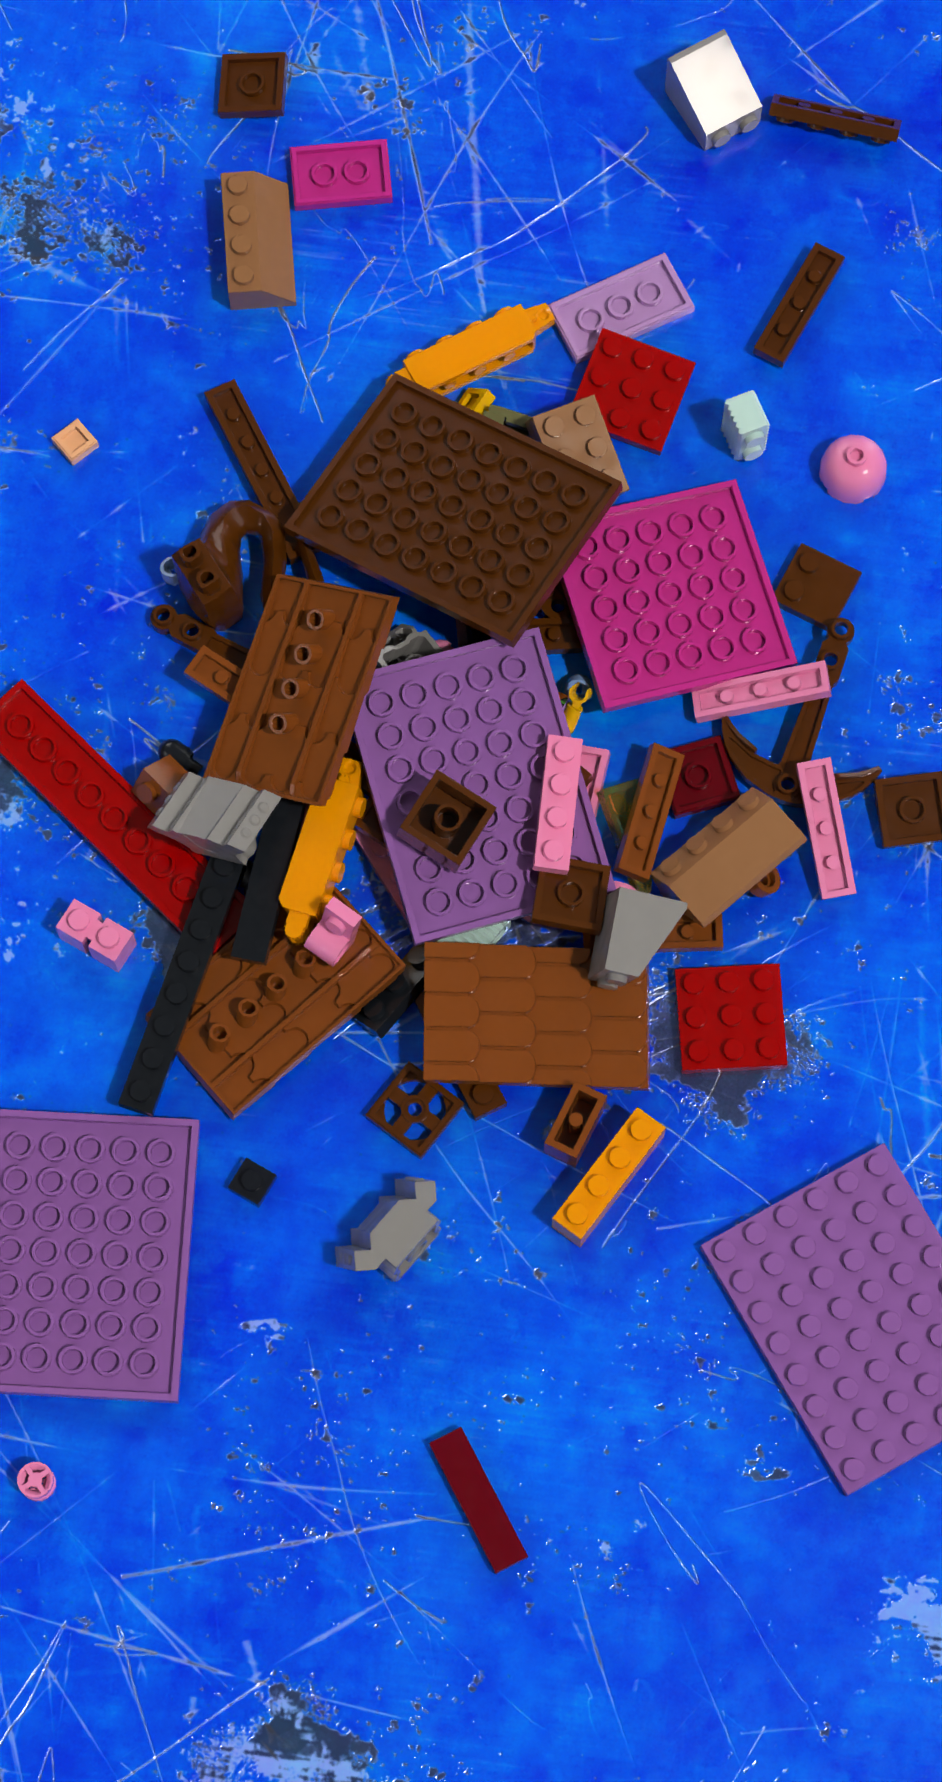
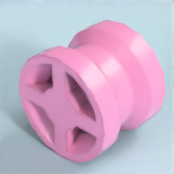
(32, 1476)

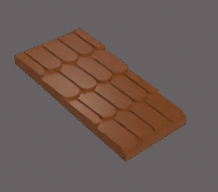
(302, 688)
(531, 1019)
(265, 1020)

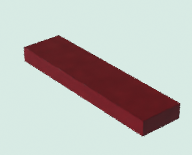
(478, 1500)

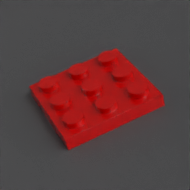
(635, 389)
(730, 1018)

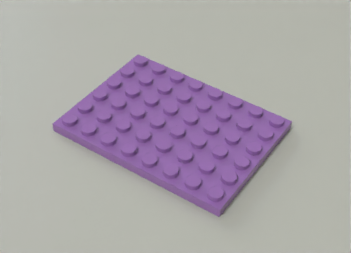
(485, 724)
(94, 1253)
(846, 1312)

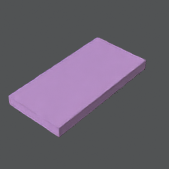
(623, 303)

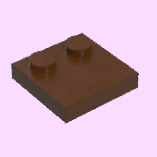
(253, 85)
(816, 587)
(909, 809)
(572, 899)

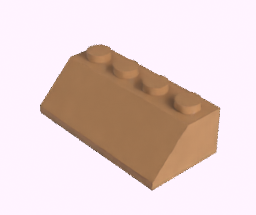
(257, 241)
(728, 856)

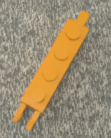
(477, 349)
(321, 851)

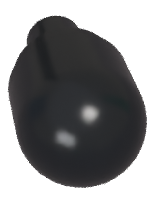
(181, 754)

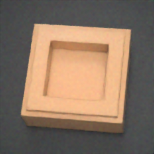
(75, 442)

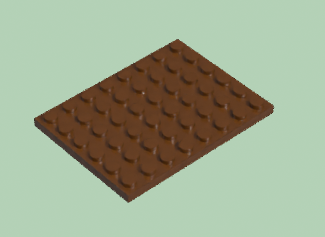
(454, 509)

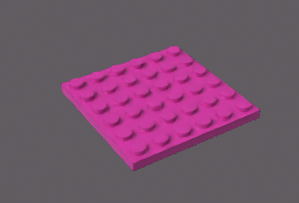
(674, 598)

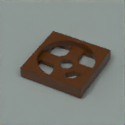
(408, 1074)

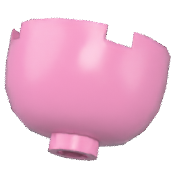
(853, 469)

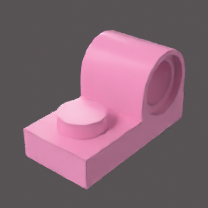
(334, 932)

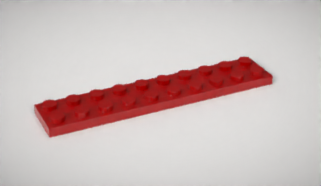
(102, 807)

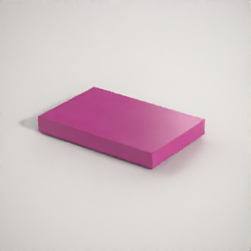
(341, 175)

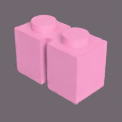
(109, 941)

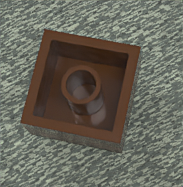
(446, 821)

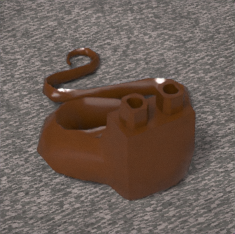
(212, 567)

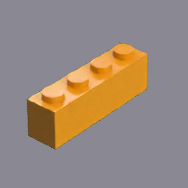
(608, 1177)

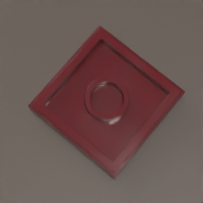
(704, 778)

